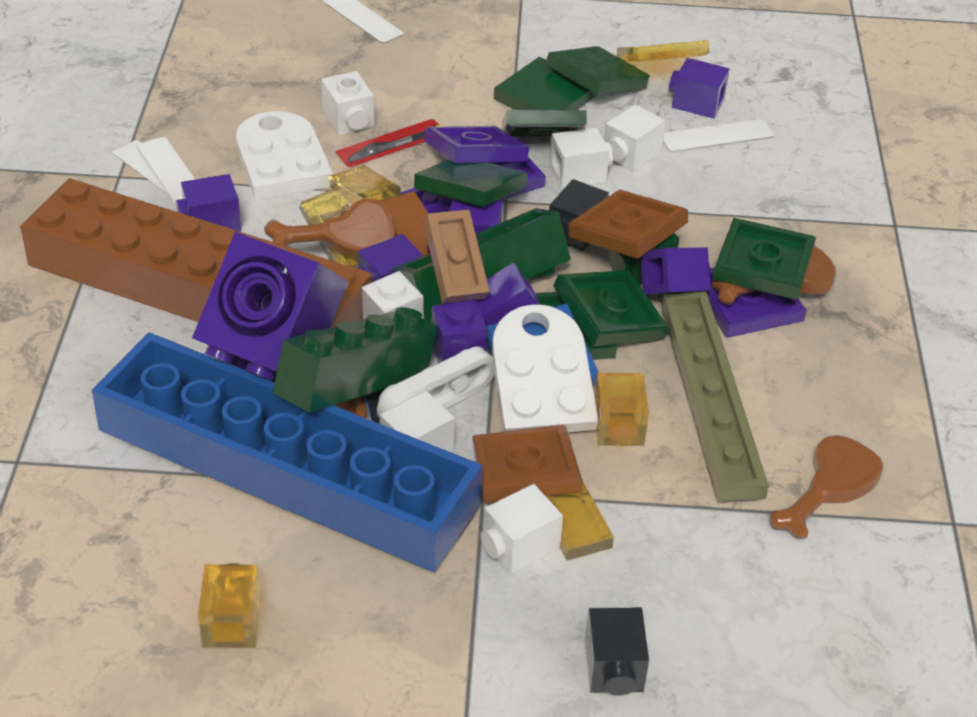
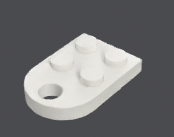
(281, 158)
(542, 376)

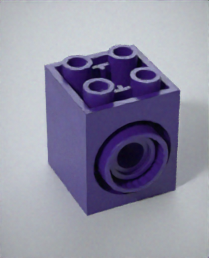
(261, 301)

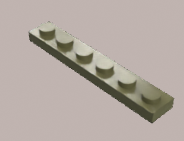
(714, 398)

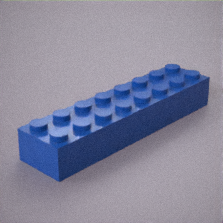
(314, 464)

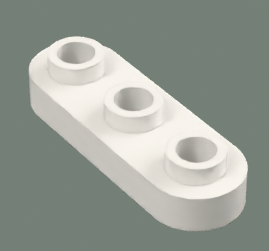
(446, 382)

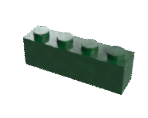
(529, 240)
(353, 358)

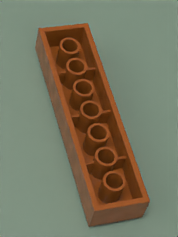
(146, 250)

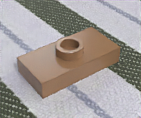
(455, 256)

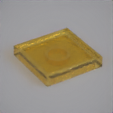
(663, 51)

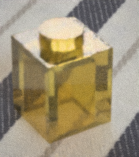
(621, 409)
(229, 606)

